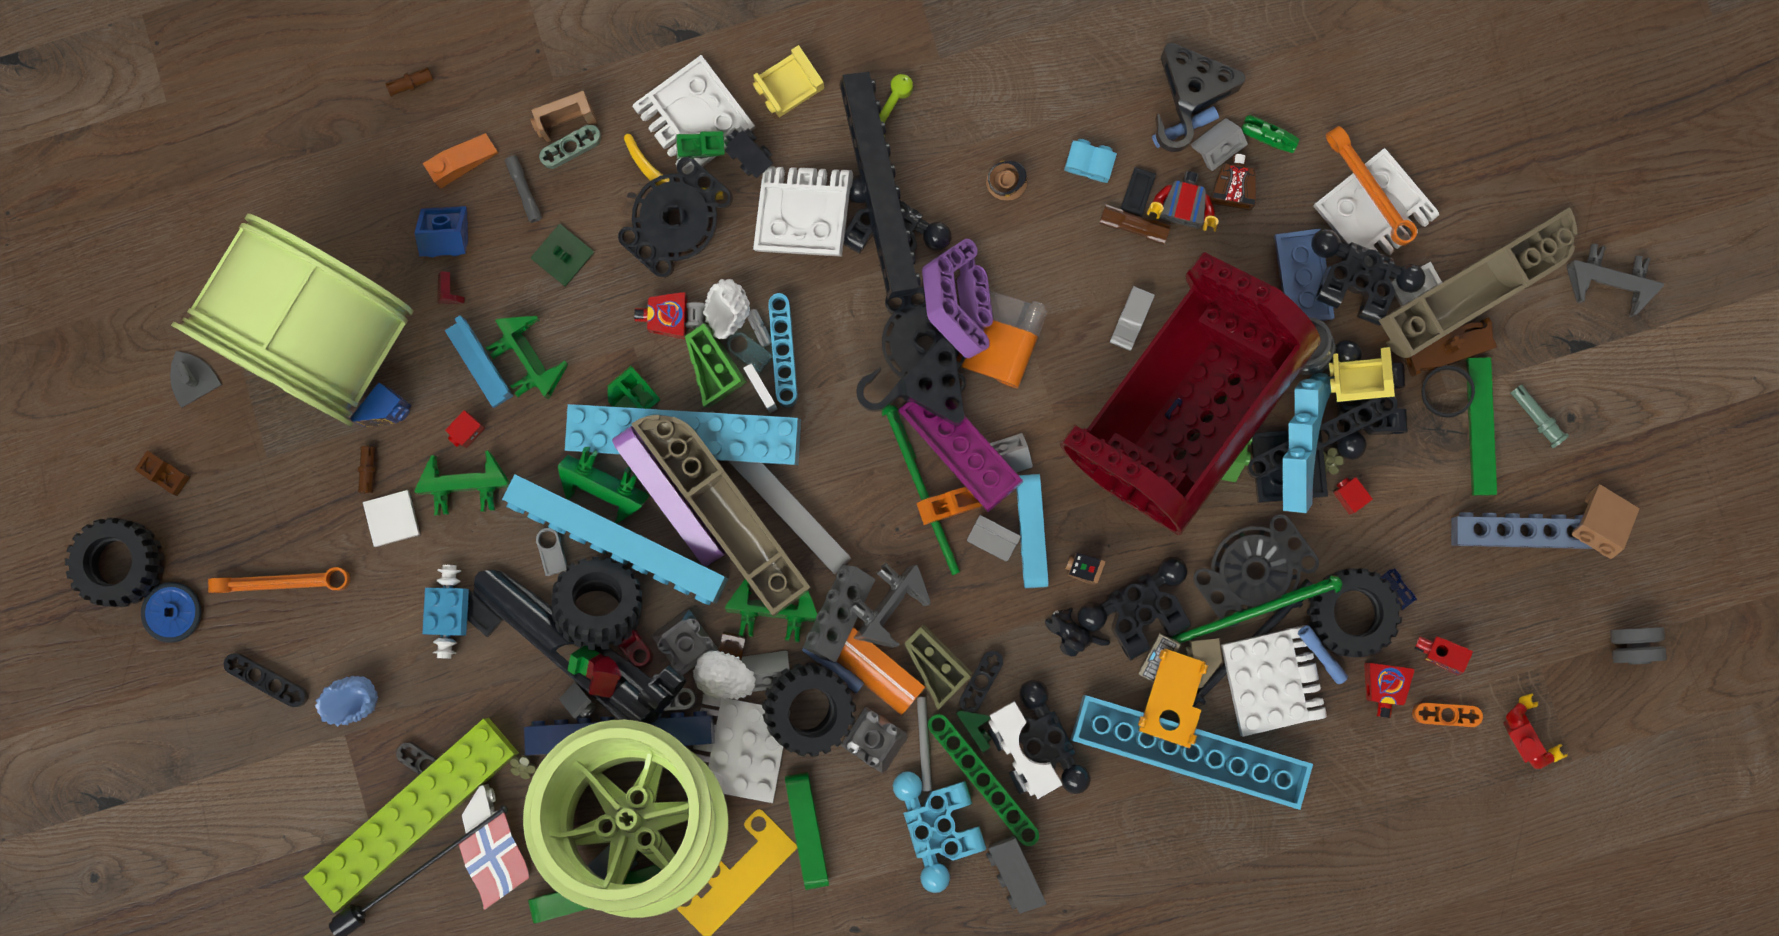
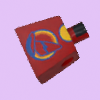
(665, 315)
(1455, 656)
(1387, 686)

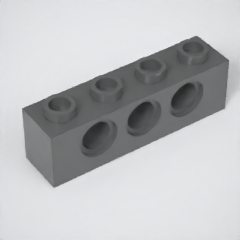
(838, 625)

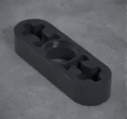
(977, 699)
(416, 750)

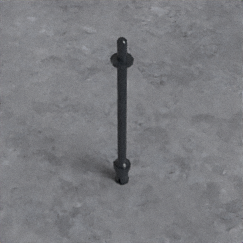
(1264, 629)

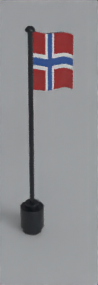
(489, 858)

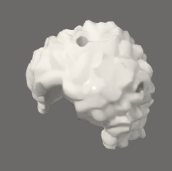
(726, 308)
(723, 676)

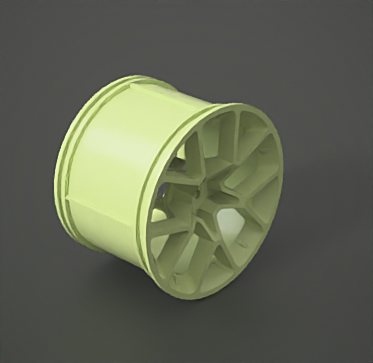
(296, 317)

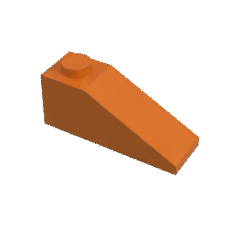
(459, 160)

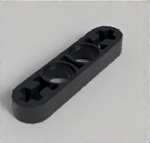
(265, 680)

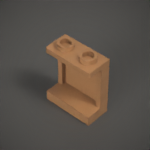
(560, 112)
(1606, 522)

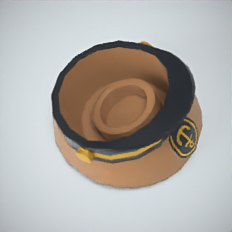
(1007, 180)

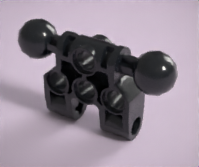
(935, 234)
(1373, 307)
(1396, 423)
(1173, 619)
(1034, 696)

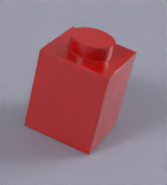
(464, 430)
(1352, 495)

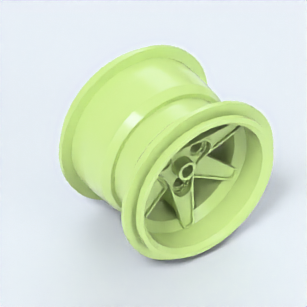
(580, 763)

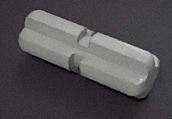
(760, 331)

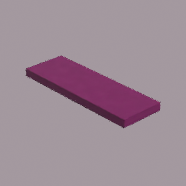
(965, 454)

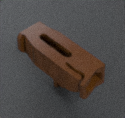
(1454, 347)

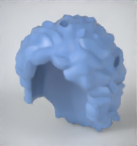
(347, 700)

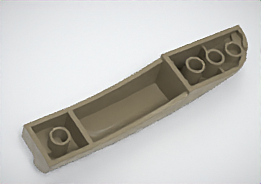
(1481, 285)
(723, 510)

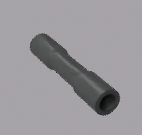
(528, 202)

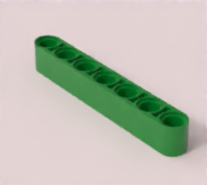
(993, 784)
(556, 905)

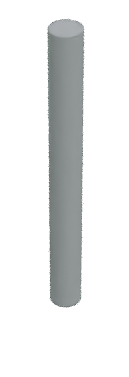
(924, 744)

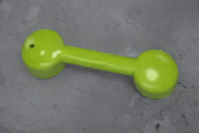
(901, 88)

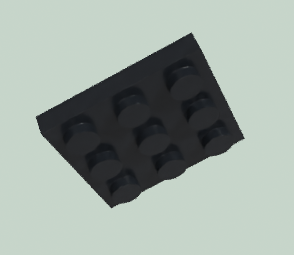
(1271, 487)

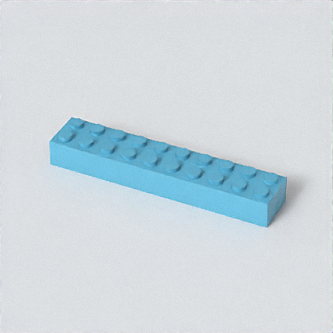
(725, 435)
(611, 537)
(1210, 759)

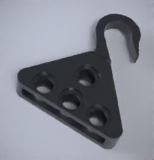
(1208, 85)
(932, 400)

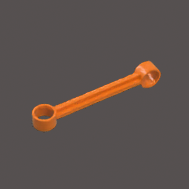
(1341, 143)
(227, 585)

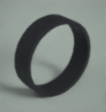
(1453, 368)

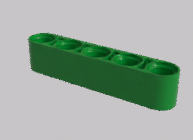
(806, 831)

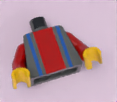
(1185, 204)

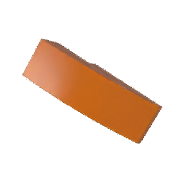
(947, 505)

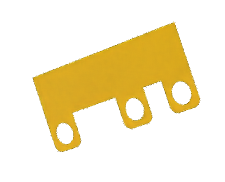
(736, 885)

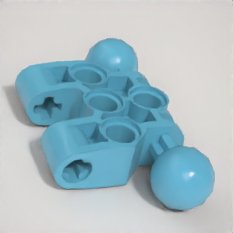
(907, 788)

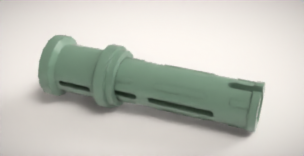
(1545, 424)

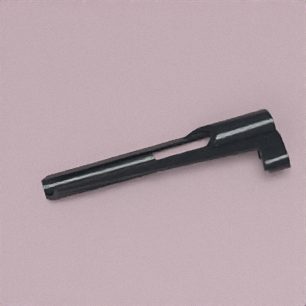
(635, 694)

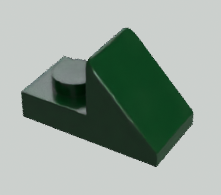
(972, 722)

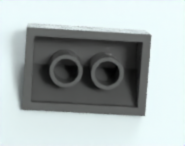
(1015, 875)

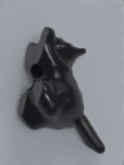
(1073, 637)

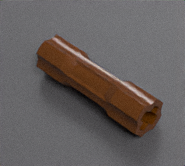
(1151, 230)

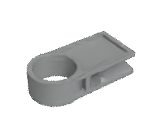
(554, 557)

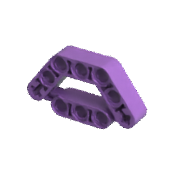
(964, 323)

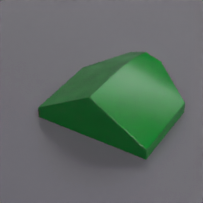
(631, 391)

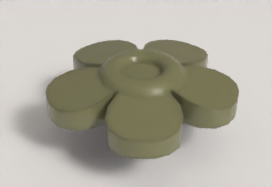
(1332, 460)
(522, 766)

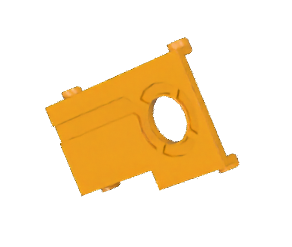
(1174, 690)

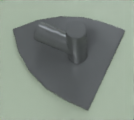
(191, 378)

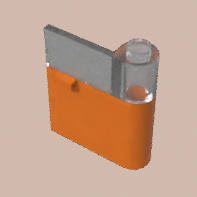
(1010, 339)

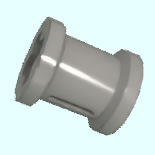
(695, 315)

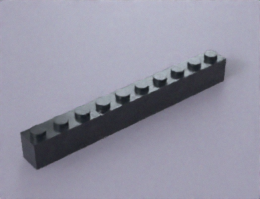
(879, 185)

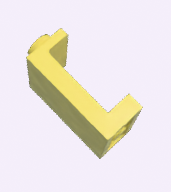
(788, 83)
(1362, 378)

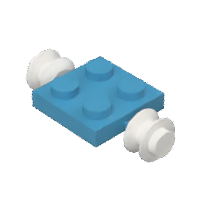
(446, 611)

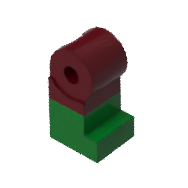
(583, 661)

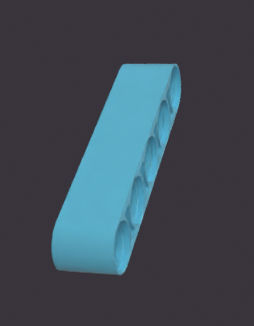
(778, 340)
(1032, 532)

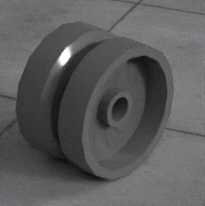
(1324, 353)
(1638, 645)

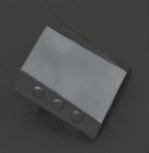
(683, 641)
(874, 740)

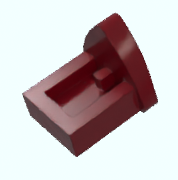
(444, 295)
(604, 677)

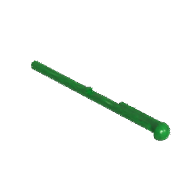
(909, 456)
(1285, 600)

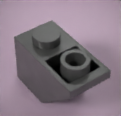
(578, 701)

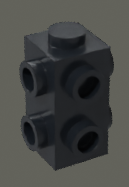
(742, 144)

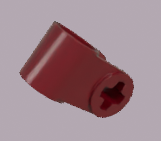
(632, 646)

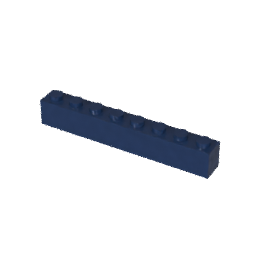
(688, 730)

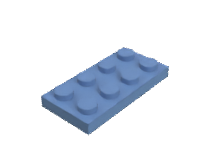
(1302, 272)

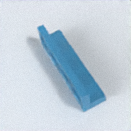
(478, 362)

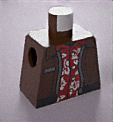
(1235, 185)

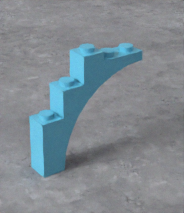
(1304, 430)

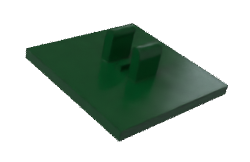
(562, 255)

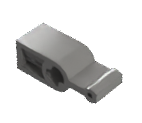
(1132, 318)

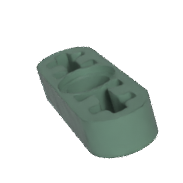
(582, 132)

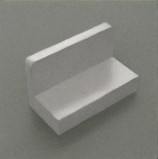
(1220, 143)
(1014, 452)
(993, 538)
(766, 667)

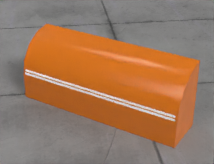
(879, 673)

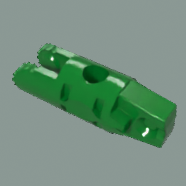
(1269, 134)

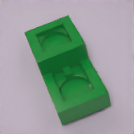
(700, 145)

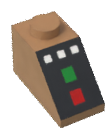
(1085, 568)

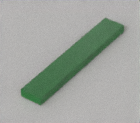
(1481, 428)

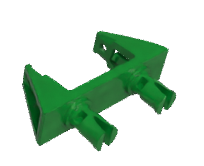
(536, 375)
(600, 484)
(442, 486)
(750, 609)

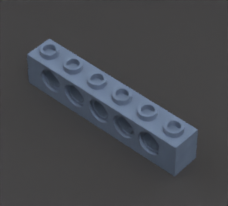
(1463, 533)

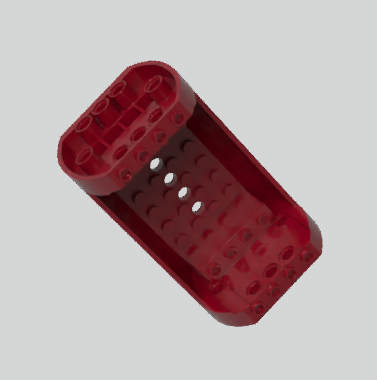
(1218, 332)

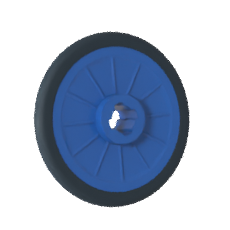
(156, 612)

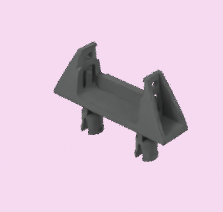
(1642, 288)
(910, 583)

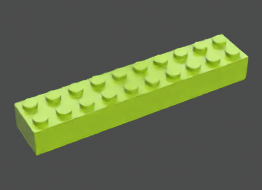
(411, 815)

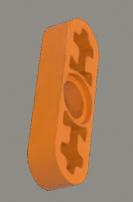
(1440, 707)

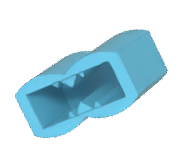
(1090, 160)

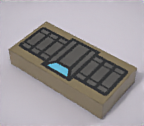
(1151, 663)

